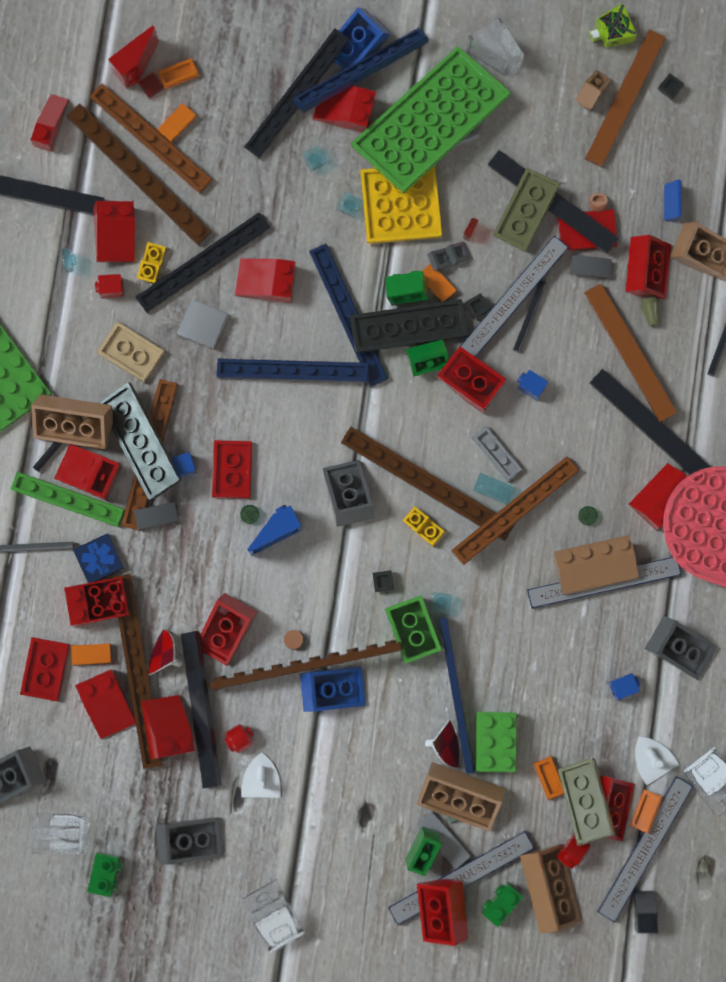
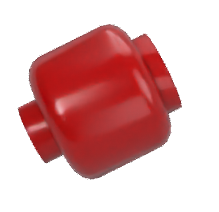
(239, 738)

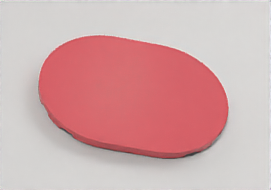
(697, 524)

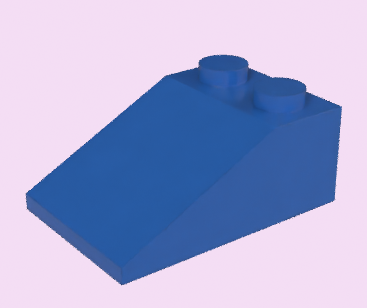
(365, 37)
(279, 527)
(332, 689)

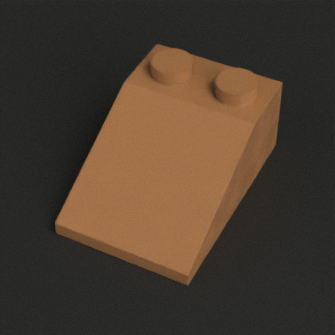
(701, 250)

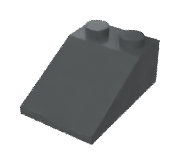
(348, 493)
(680, 647)
(19, 774)
(189, 840)

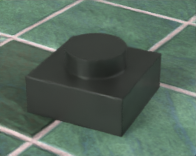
(670, 86)
(477, 306)
(383, 581)

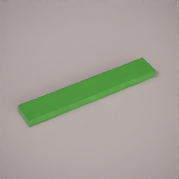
(68, 499)

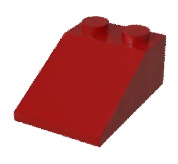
(133, 58)
(348, 109)
(114, 231)
(266, 279)
(471, 379)
(226, 628)
(106, 703)
(167, 727)

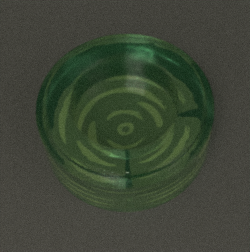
(249, 514)
(587, 515)

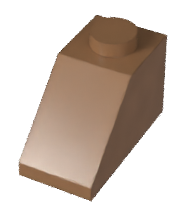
(593, 89)

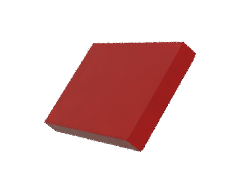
(576, 241)
(232, 469)
(45, 669)

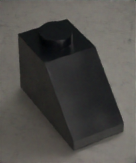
(645, 912)

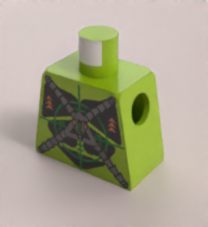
(614, 28)

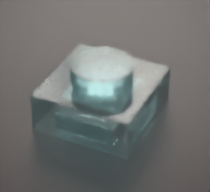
(314, 158)
(349, 204)
(69, 260)
(441, 603)

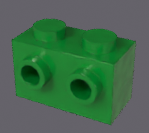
(406, 288)
(427, 357)
(423, 851)
(104, 874)
(501, 904)

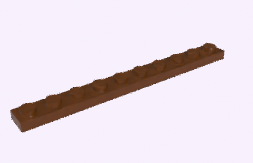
(139, 174)
(419, 478)
(314, 663)
(136, 669)

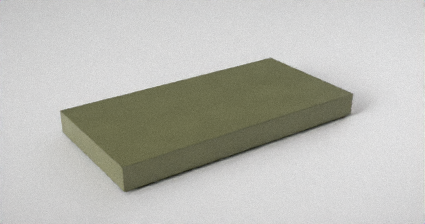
(526, 209)
(586, 801)

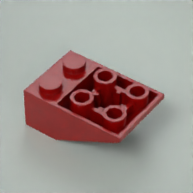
(88, 472)
(96, 601)

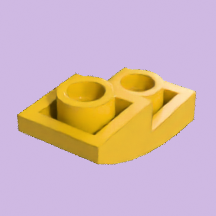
(152, 262)
(423, 526)

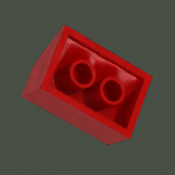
(648, 267)
(652, 499)
(618, 798)
(442, 911)

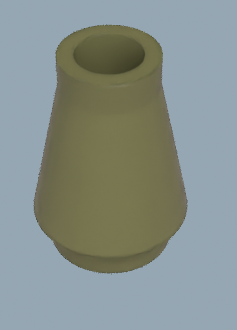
(651, 310)

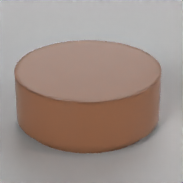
(598, 202)
(293, 639)

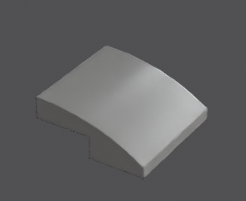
(202, 324)

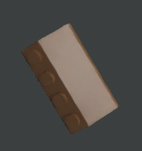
(71, 421)
(596, 565)
(478, 801)
(550, 890)

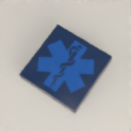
(98, 558)

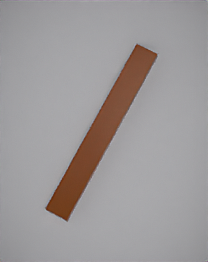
(625, 98)
(151, 138)
(630, 353)
(160, 418)
(515, 511)

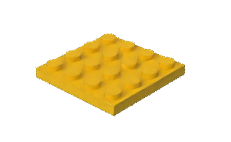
(396, 215)

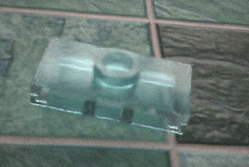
(494, 489)

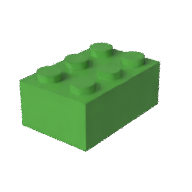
(413, 629)
(495, 741)

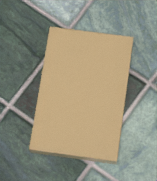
(130, 352)

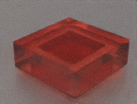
(151, 85)
(470, 229)

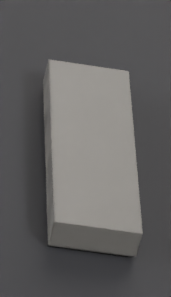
(497, 453)
(451, 847)

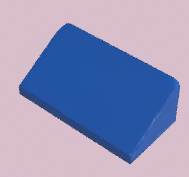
(673, 200)

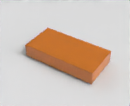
(178, 73)
(176, 123)
(438, 284)
(91, 654)
(549, 777)
(646, 811)

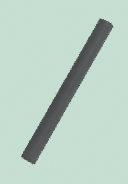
(36, 547)

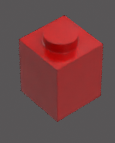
(109, 286)
(571, 853)

